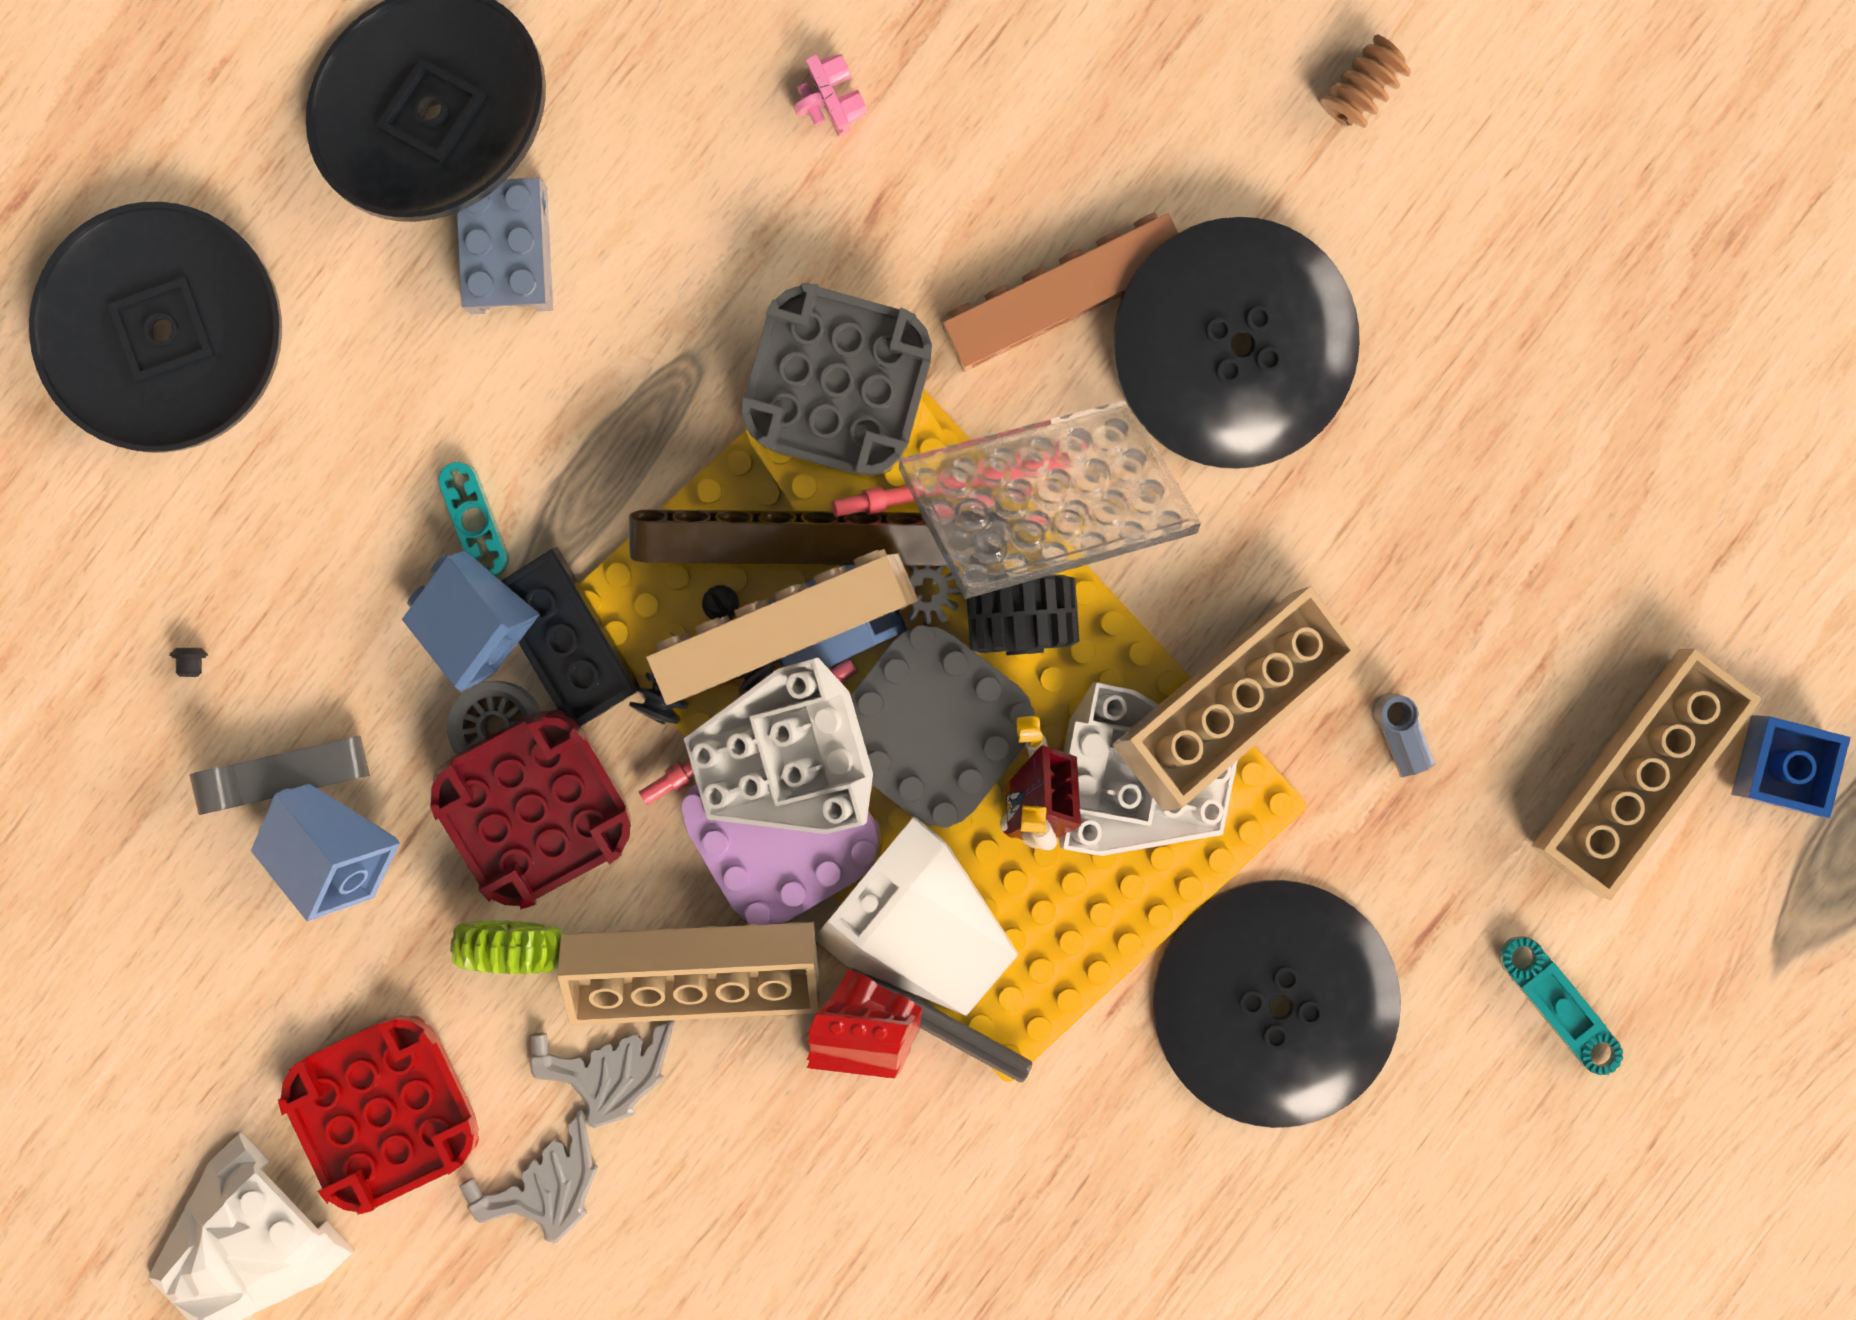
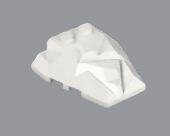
(242, 1242)

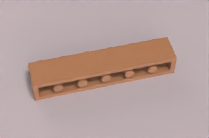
(1053, 296)

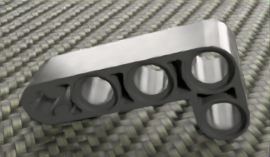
(264, 777)

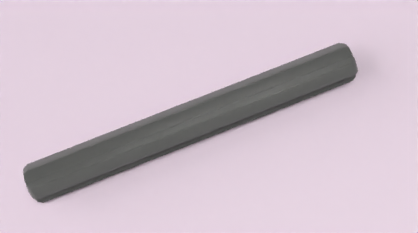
(966, 1038)

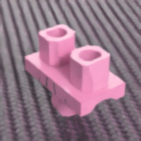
(825, 76)

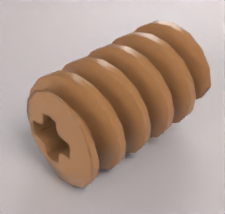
(1366, 83)

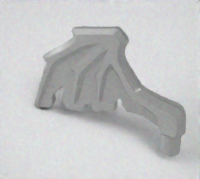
(612, 1079)
(552, 1189)

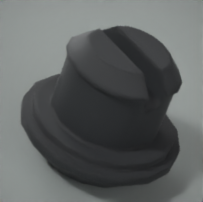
(720, 602)
(188, 661)

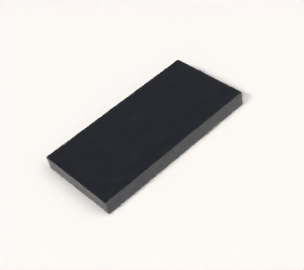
(570, 641)

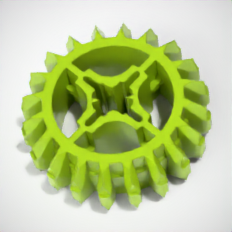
(506, 947)

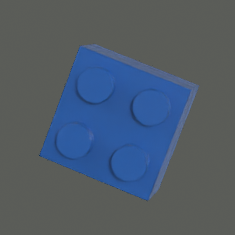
(1791, 765)

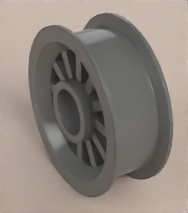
(472, 697)

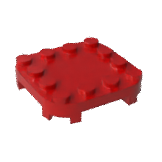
(379, 1113)

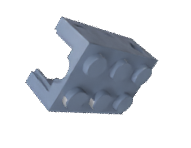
(506, 248)

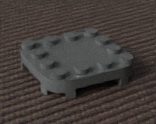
(837, 380)
(938, 725)

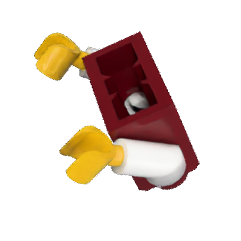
(1043, 792)

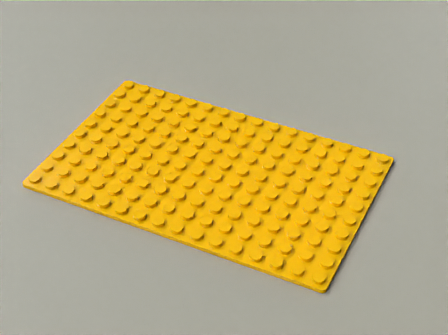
(1067, 912)

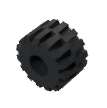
(1025, 617)

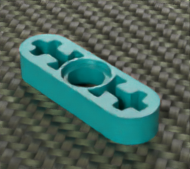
(473, 487)

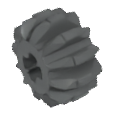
(938, 599)

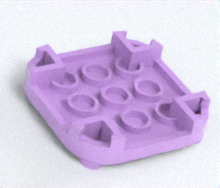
(778, 871)

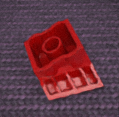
(863, 1029)

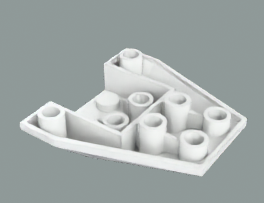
(785, 755)
(1113, 802)
(921, 924)

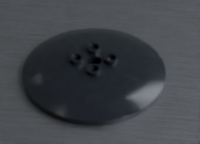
(386, 74)
(98, 317)
(1179, 329)
(1218, 990)

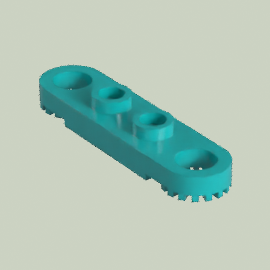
(1561, 1005)

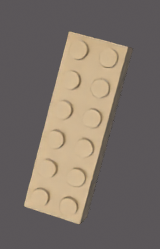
(782, 628)
(1236, 699)
(1646, 772)
(689, 973)

